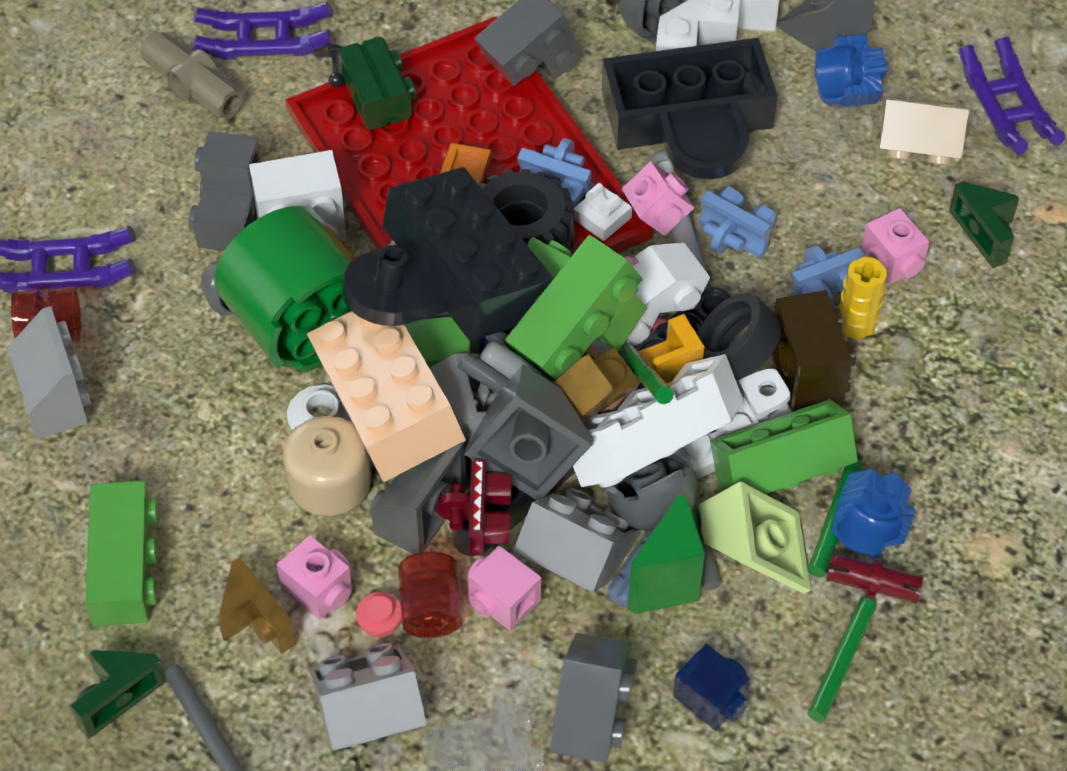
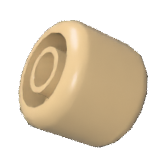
(327, 466)

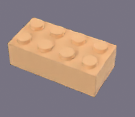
(386, 392)

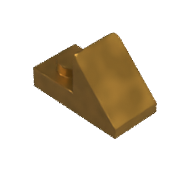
(597, 383)
(250, 603)

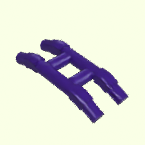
(246, 21)
(1013, 82)
(80, 249)

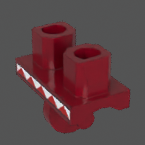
(483, 525)

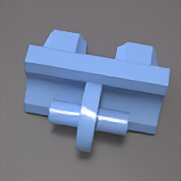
(562, 165)
(733, 226)
(823, 271)

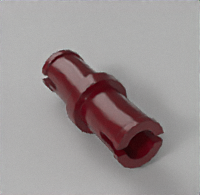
(874, 578)

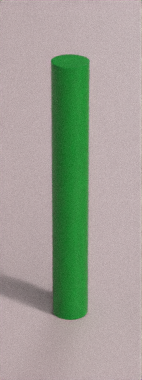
(646, 374)
(827, 540)
(842, 660)

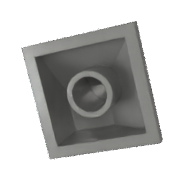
(820, 21)
(530, 434)
(408, 507)

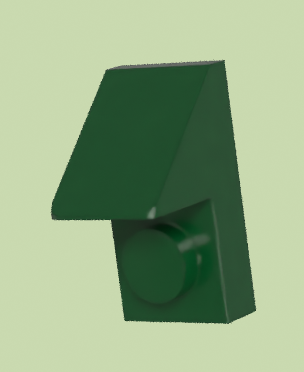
(985, 219)
(125, 682)

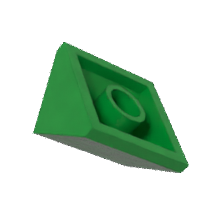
(669, 563)

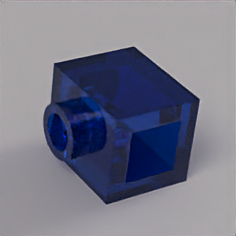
(712, 687)

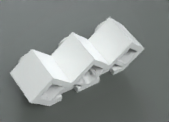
(713, 21)
(669, 284)
(647, 431)

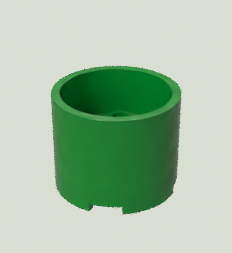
(284, 282)

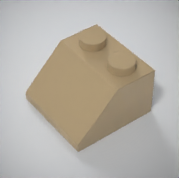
(922, 129)

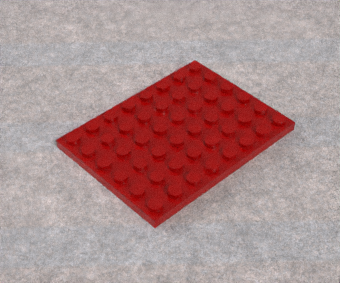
(456, 102)

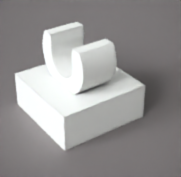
(602, 212)

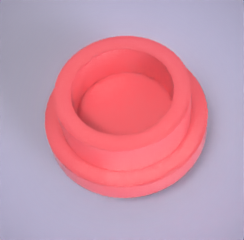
(379, 614)

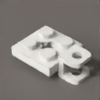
(754, 410)

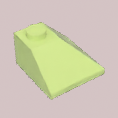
(757, 534)

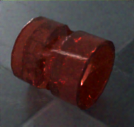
(64, 303)
(429, 595)

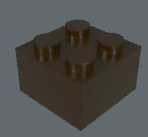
(812, 350)

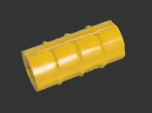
(862, 297)

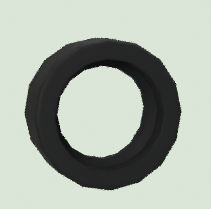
(754, 345)

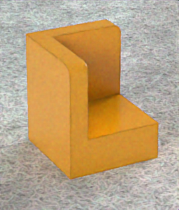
(679, 348)

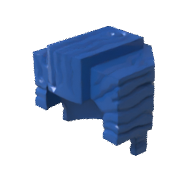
(850, 72)
(873, 512)

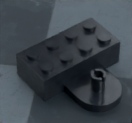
(692, 102)
(447, 257)

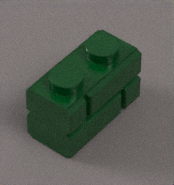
(376, 82)

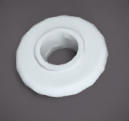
(311, 398)

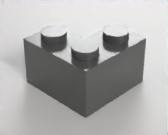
(527, 37)
(225, 189)
(591, 686)

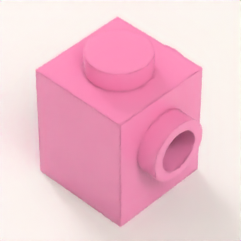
(658, 197)
(896, 245)
(316, 577)
(503, 588)

